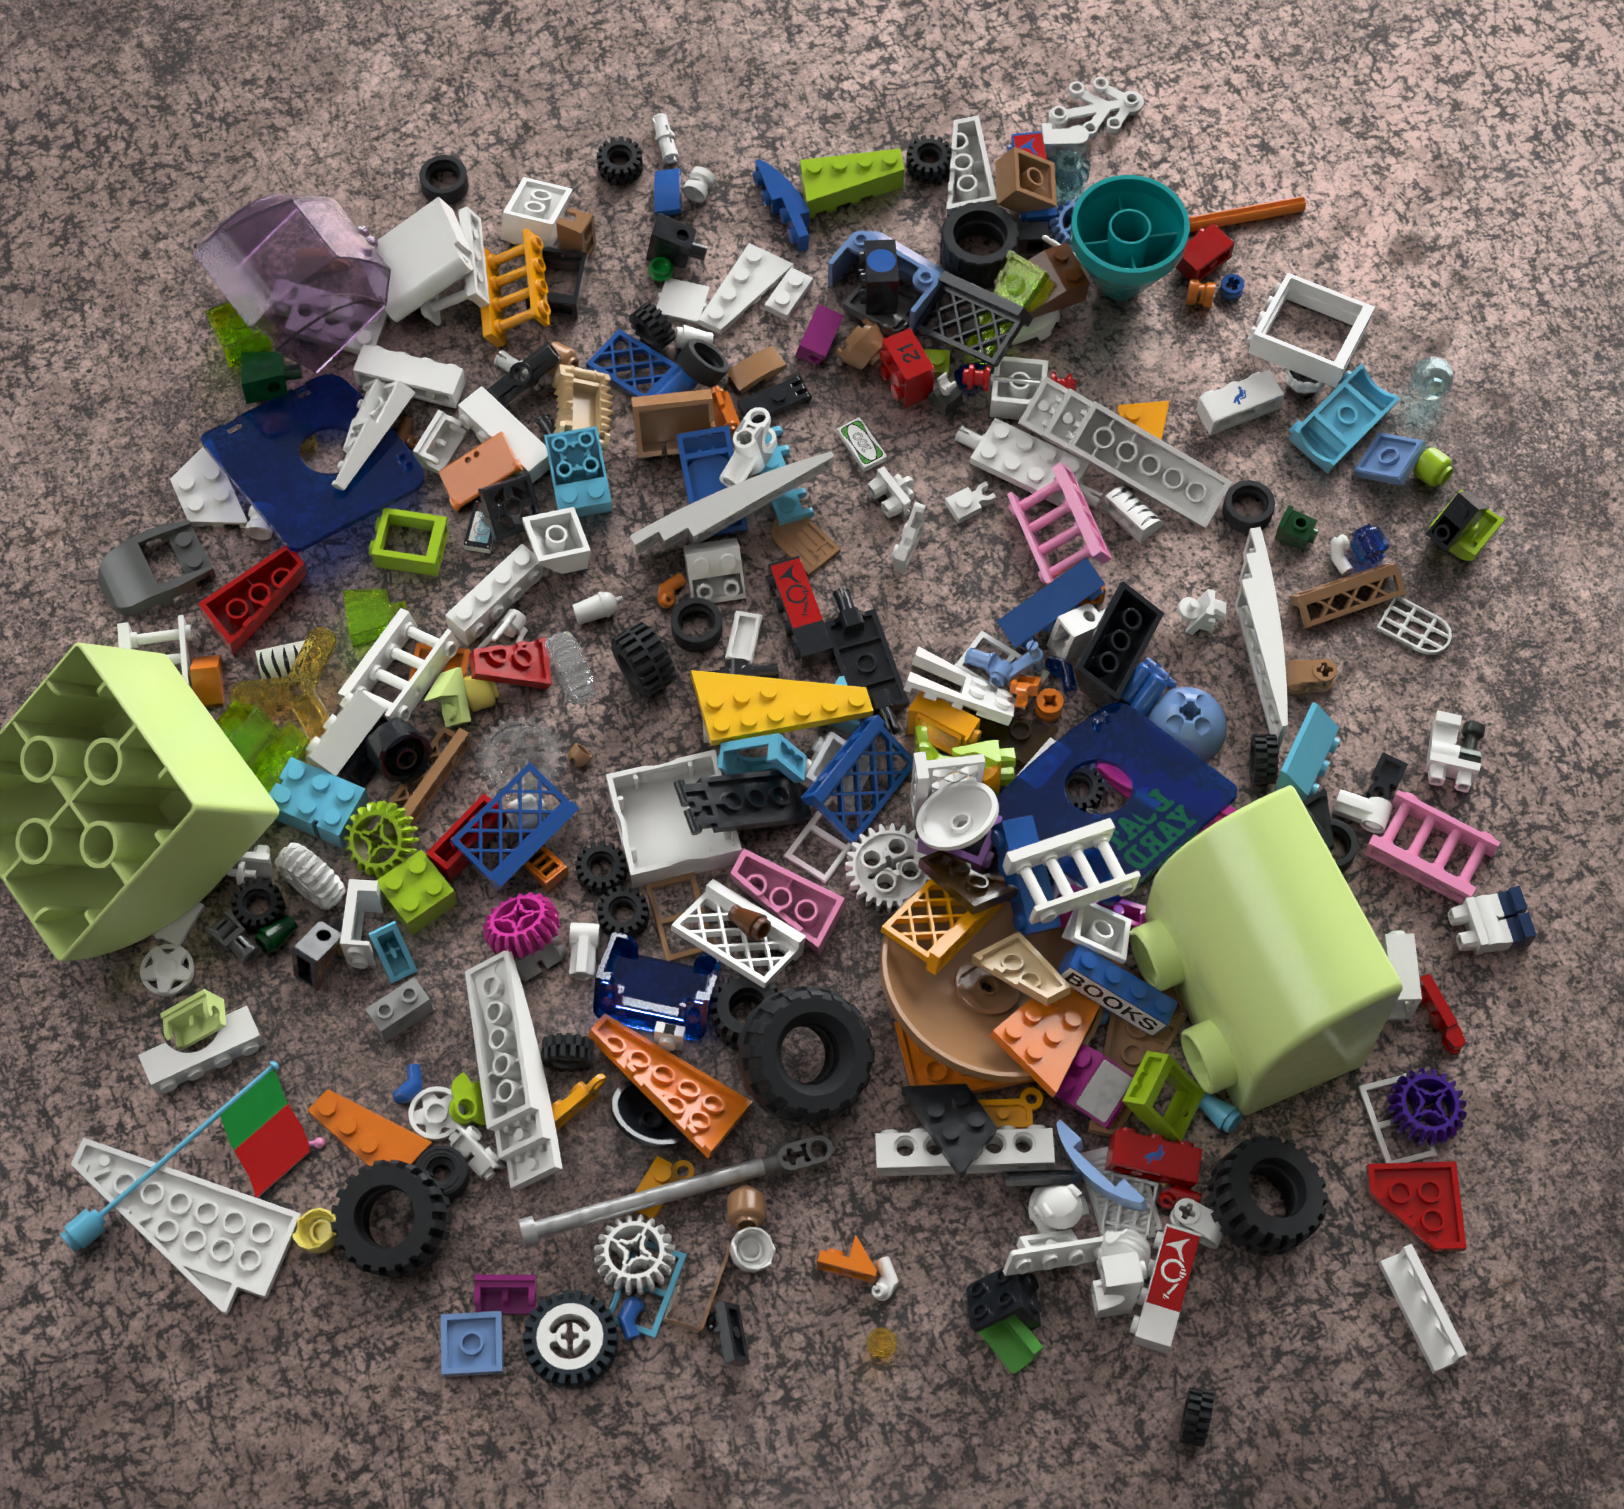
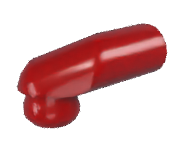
(1169, 1197)

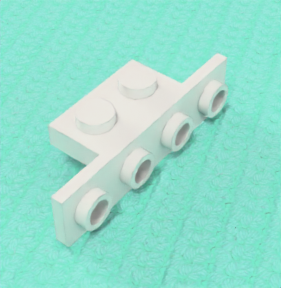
(1051, 1251)

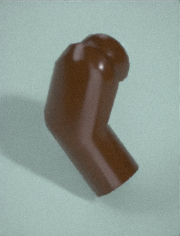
(404, 433)

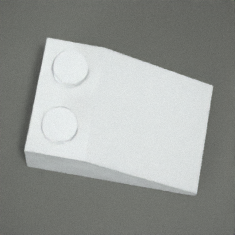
(535, 207)

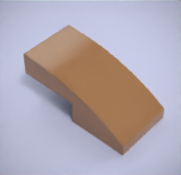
(759, 366)

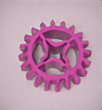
(521, 925)

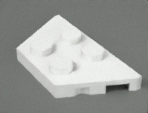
(207, 493)

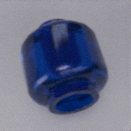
(1369, 544)

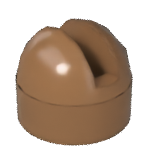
(579, 754)

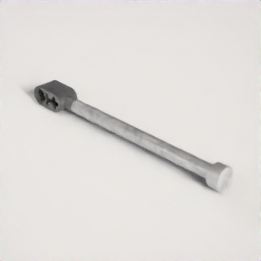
(533, 1230)

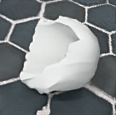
(1124, 1242)

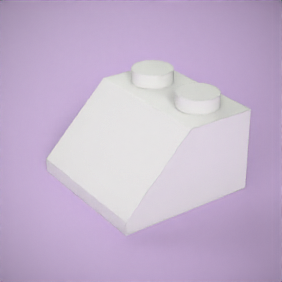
(558, 540)

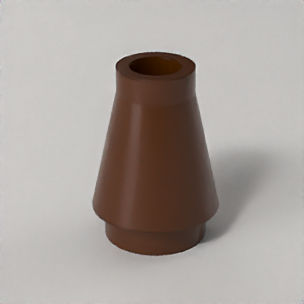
(751, 923)

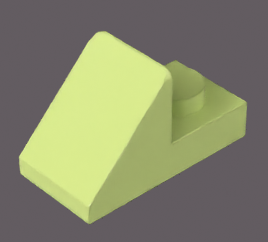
(451, 691)

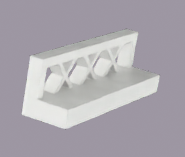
(1422, 1309)

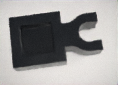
(1386, 775)

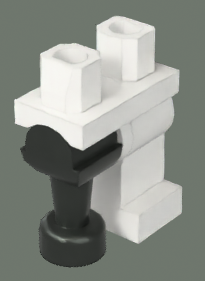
(1449, 759)

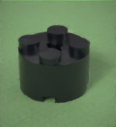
(398, 751)

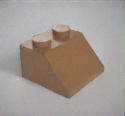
(1025, 181)

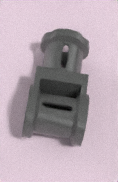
(233, 937)

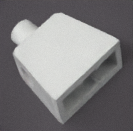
(1074, 631)

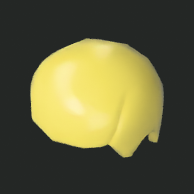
(315, 1232)

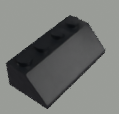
(1116, 645)

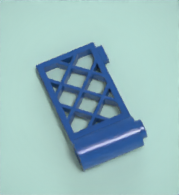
(671, 382)

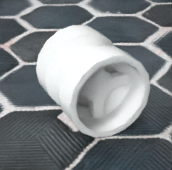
(700, 181)
(257, 527)

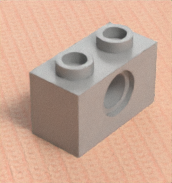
(399, 1010)

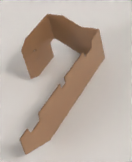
(674, 1294)

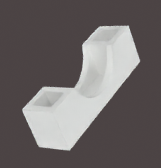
(170, 1067)
(1119, 1284)

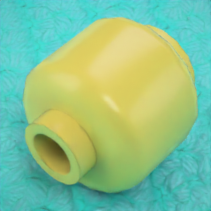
(480, 693)

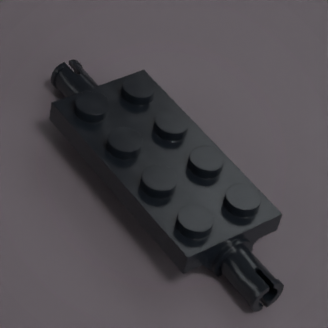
(866, 658)

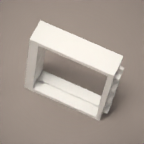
(1323, 301)

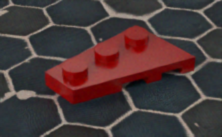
(514, 664)

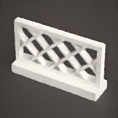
(927, 773)
(721, 900)

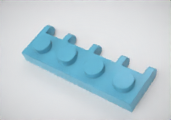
(787, 507)

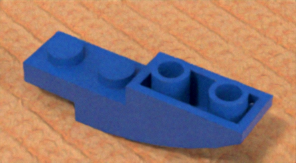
(783, 199)

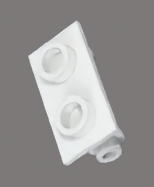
(485, 1157)

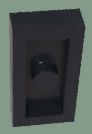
(728, 1324)

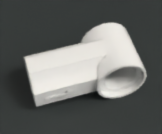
(1370, 813)
(584, 942)

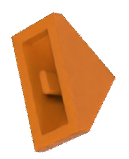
(208, 680)

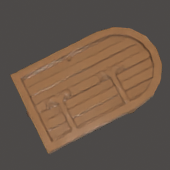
(804, 540)

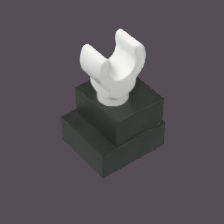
(946, 397)

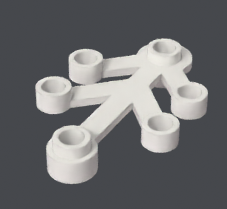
(1098, 107)

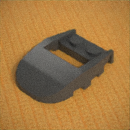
(129, 580)

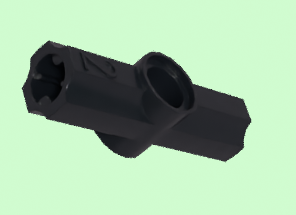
(537, 364)

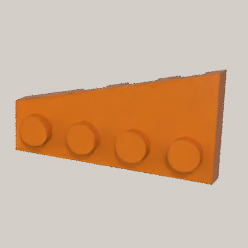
(365, 1132)

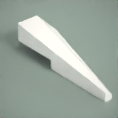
(376, 415)

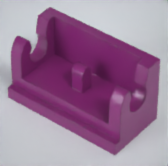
(819, 335)
(505, 1293)

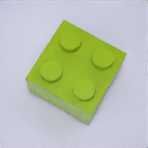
(416, 892)

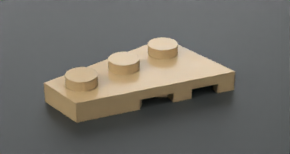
(1024, 968)

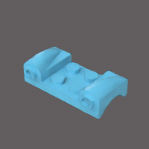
(1342, 419)

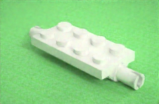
(1024, 460)

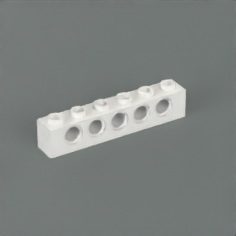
(921, 1162)

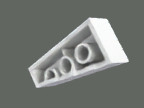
(969, 166)

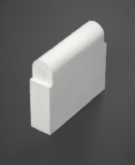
(424, 257)

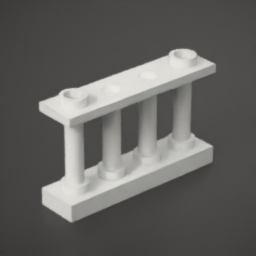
(476, 280)
(132, 640)
(389, 648)
(1071, 844)

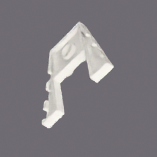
(974, 694)

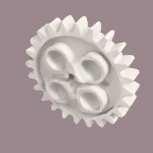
(878, 847)

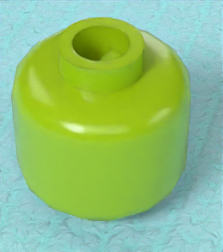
(1433, 467)

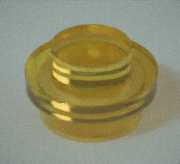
(881, 1342)

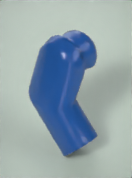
(411, 1087)
(627, 1316)

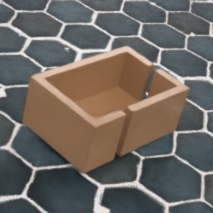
(665, 415)

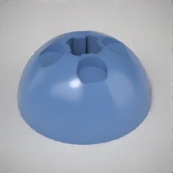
(1201, 734)

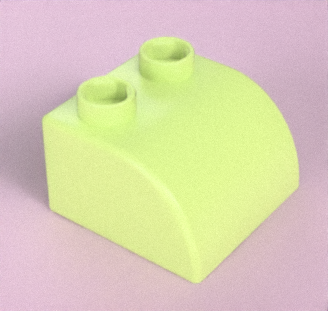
(119, 801)
(1265, 955)

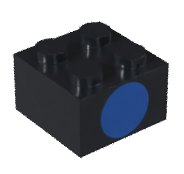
(879, 276)

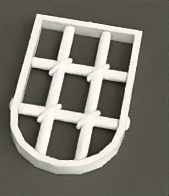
(1409, 617)
(1116, 1223)

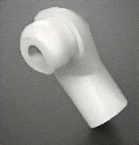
(887, 1281)

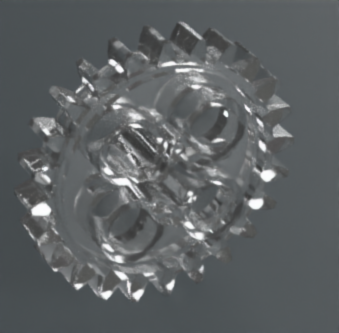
(515, 735)

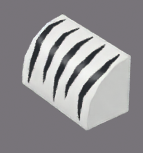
(1131, 513)
(278, 660)

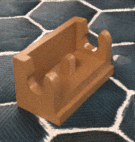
(578, 233)

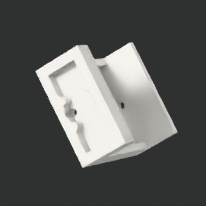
(361, 898)

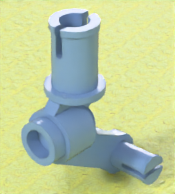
(1003, 671)

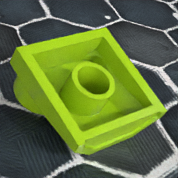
(1475, 540)

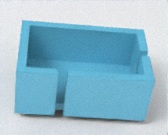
(317, 796)

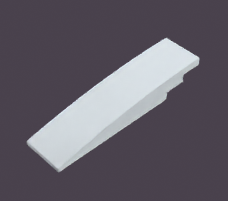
(1125, 451)
(728, 506)
(1262, 632)
(511, 1072)

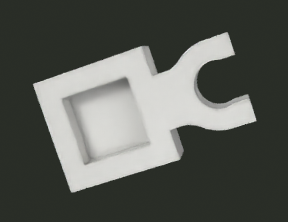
(967, 503)

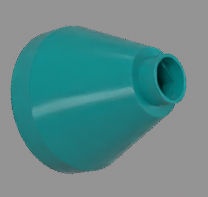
(1128, 233)

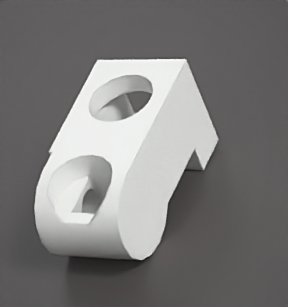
(1059, 139)

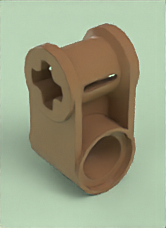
(1307, 676)

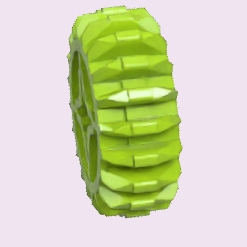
(390, 820)

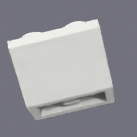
(715, 570)

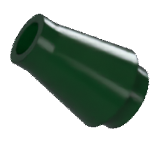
(275, 934)

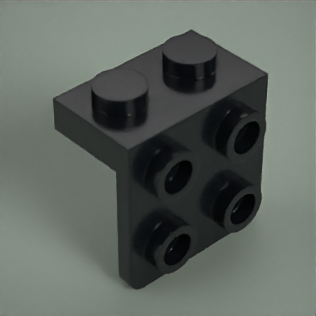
(1001, 1297)

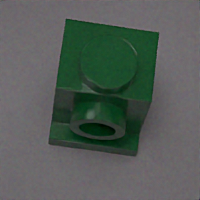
(1297, 529)

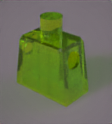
(369, 614)

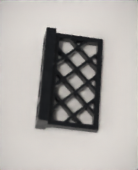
(987, 303)

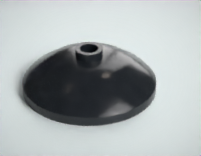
(642, 1119)

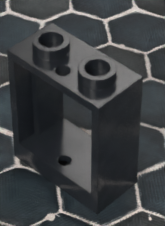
(574, 260)

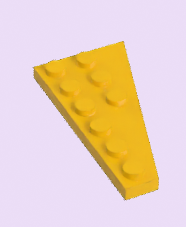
(760, 706)

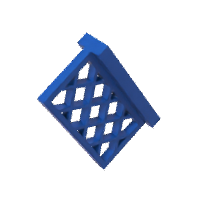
(840, 766)
(532, 843)

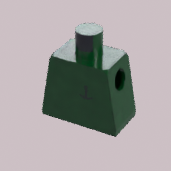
(266, 375)

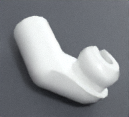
(1337, 554)

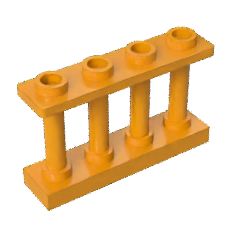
(493, 322)

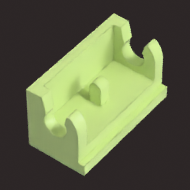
(194, 1018)

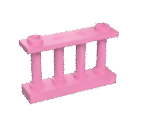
(1083, 526)
(1411, 865)

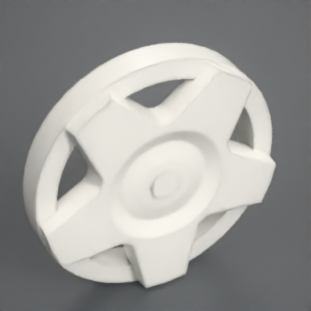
(167, 969)
(433, 1114)

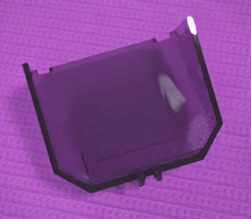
(297, 273)

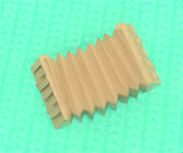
(583, 401)

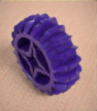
(1440, 1126)

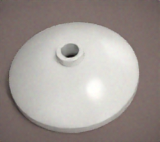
(957, 815)

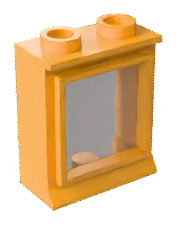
(945, 724)

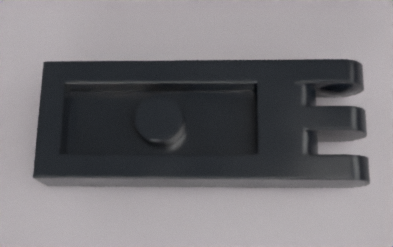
(776, 399)

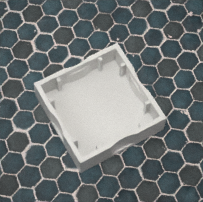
(654, 823)

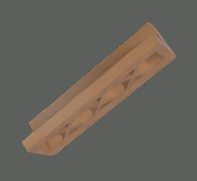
(1345, 584)
(436, 776)

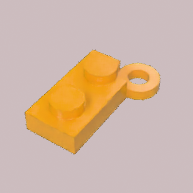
(579, 1098)
(1013, 1111)
(661, 1173)

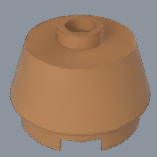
(862, 345)

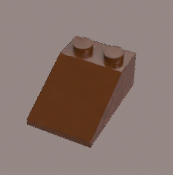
(1066, 281)

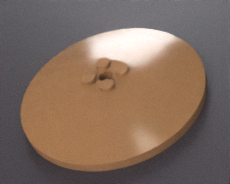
(950, 1010)

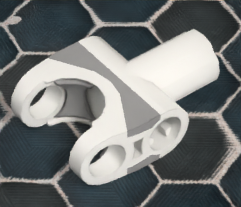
(750, 446)

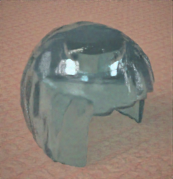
(1432, 378)

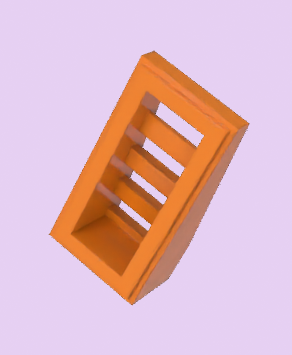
(555, 876)

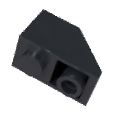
(1457, 519)

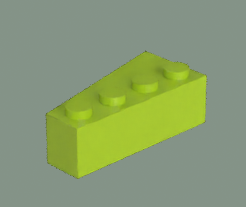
(849, 177)

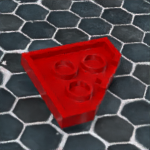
(1422, 1199)

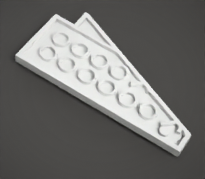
(202, 1228)

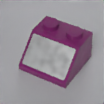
(1095, 1086)

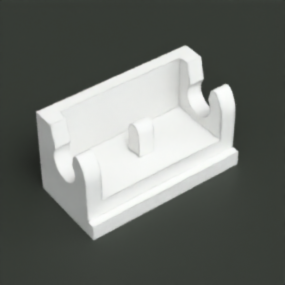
(439, 442)

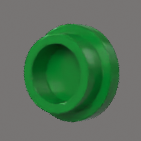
(660, 269)

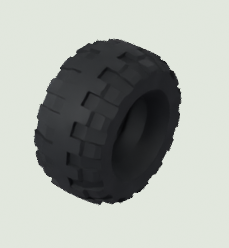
(845, 1047)

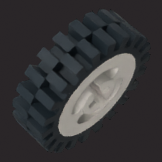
(540, 1340)

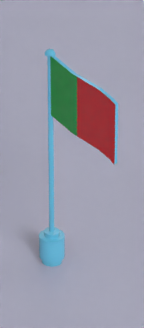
(259, 1131)

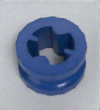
(1235, 280)

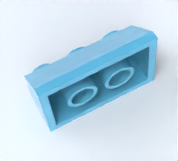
(1309, 753)

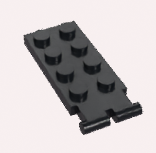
(742, 801)

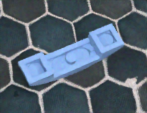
(1122, 1194)

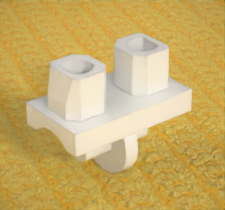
(895, 488)
(1201, 611)
(253, 865)

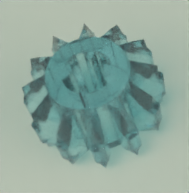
(1070, 168)

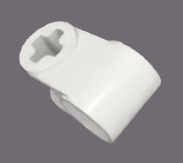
(1198, 1220)

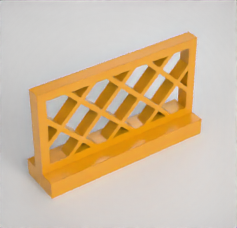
(949, 941)

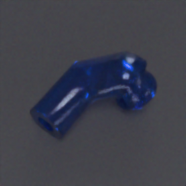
(1063, 670)

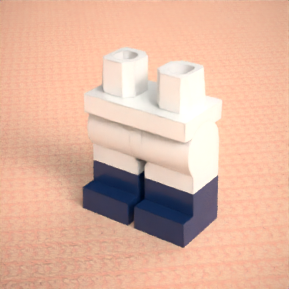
(1493, 922)

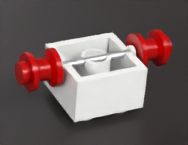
(1013, 384)

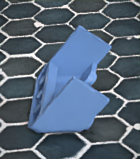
(911, 266)

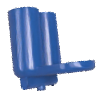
(1146, 685)

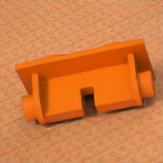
(724, 410)

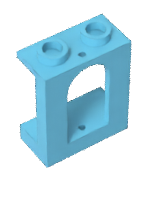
(780, 756)

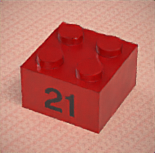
(906, 368)

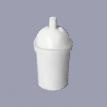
(596, 607)

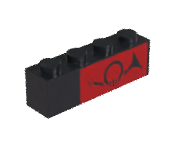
(800, 612)

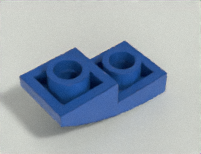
(667, 192)

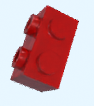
(1205, 253)

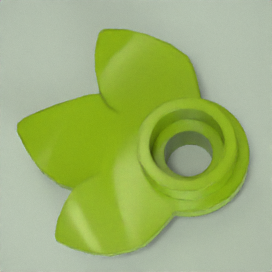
(470, 1098)

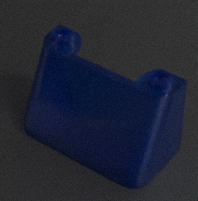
(650, 989)

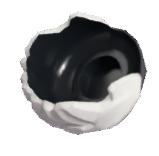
(1302, 383)

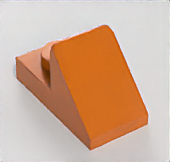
(855, 1266)

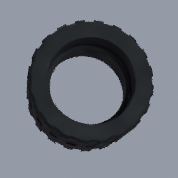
(977, 220)

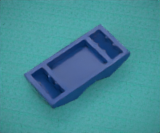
(702, 462)

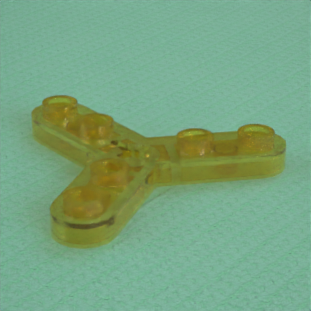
(278, 691)

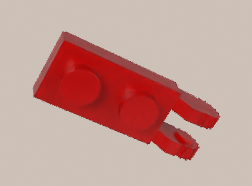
(1441, 1016)

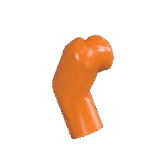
(667, 590)

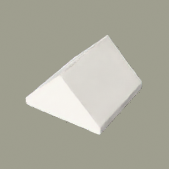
(1099, 931)

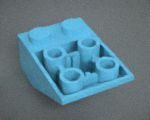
(578, 471)

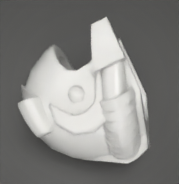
(1056, 1207)

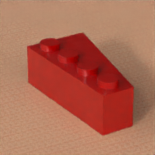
(252, 597)

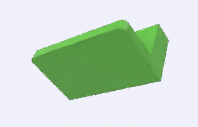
(1012, 1343)

